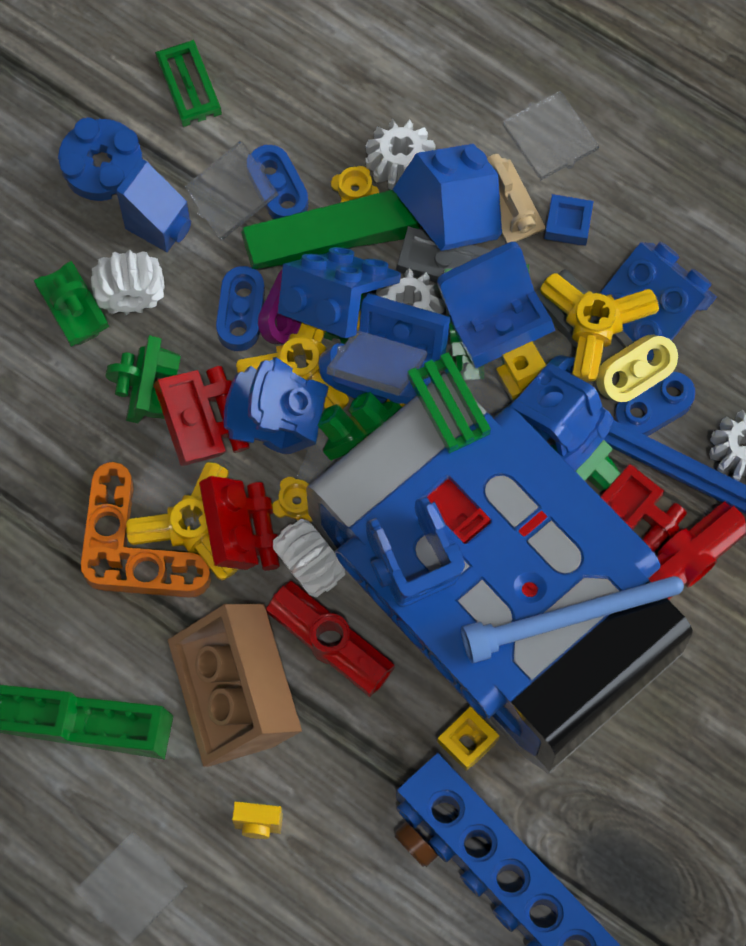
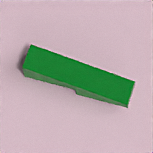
(343, 225)
(85, 721)

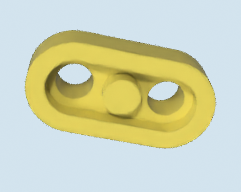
(634, 369)

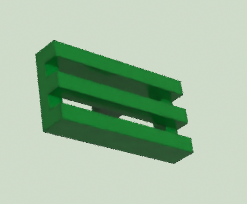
(198, 111)
(432, 369)

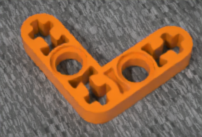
(114, 546)

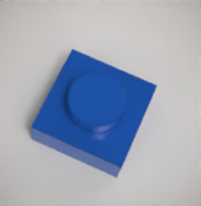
(569, 220)

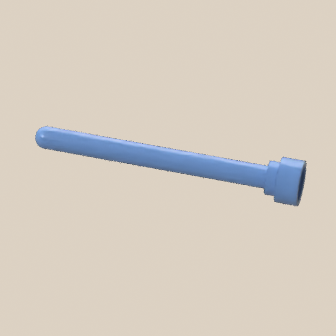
(483, 640)

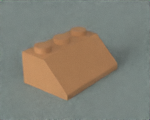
(234, 683)

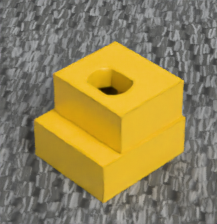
(520, 369)
(474, 727)

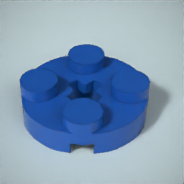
(96, 137)

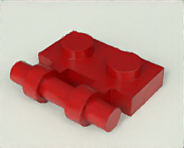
(190, 416)
(635, 498)
(229, 523)

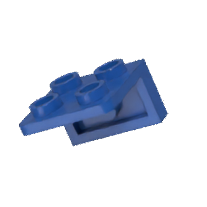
(329, 287)
(676, 290)
(494, 304)
(406, 326)

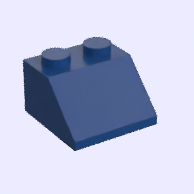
(453, 196)

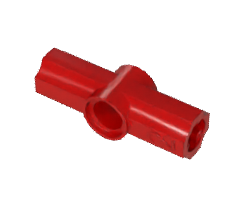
(696, 550)
(351, 657)

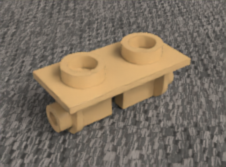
(518, 212)

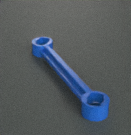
(676, 465)

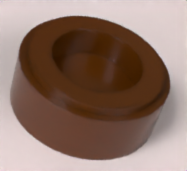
(415, 845)

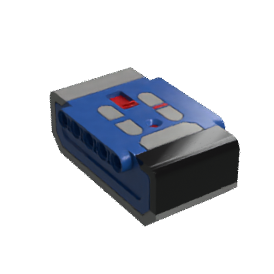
(529, 546)

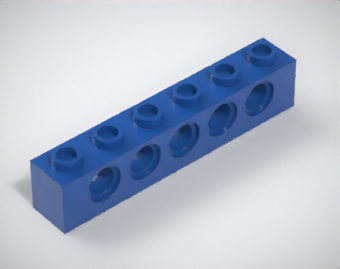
(440, 783)

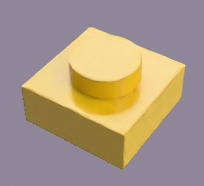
(257, 819)

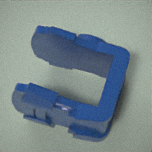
(274, 407)
(567, 411)
(447, 551)

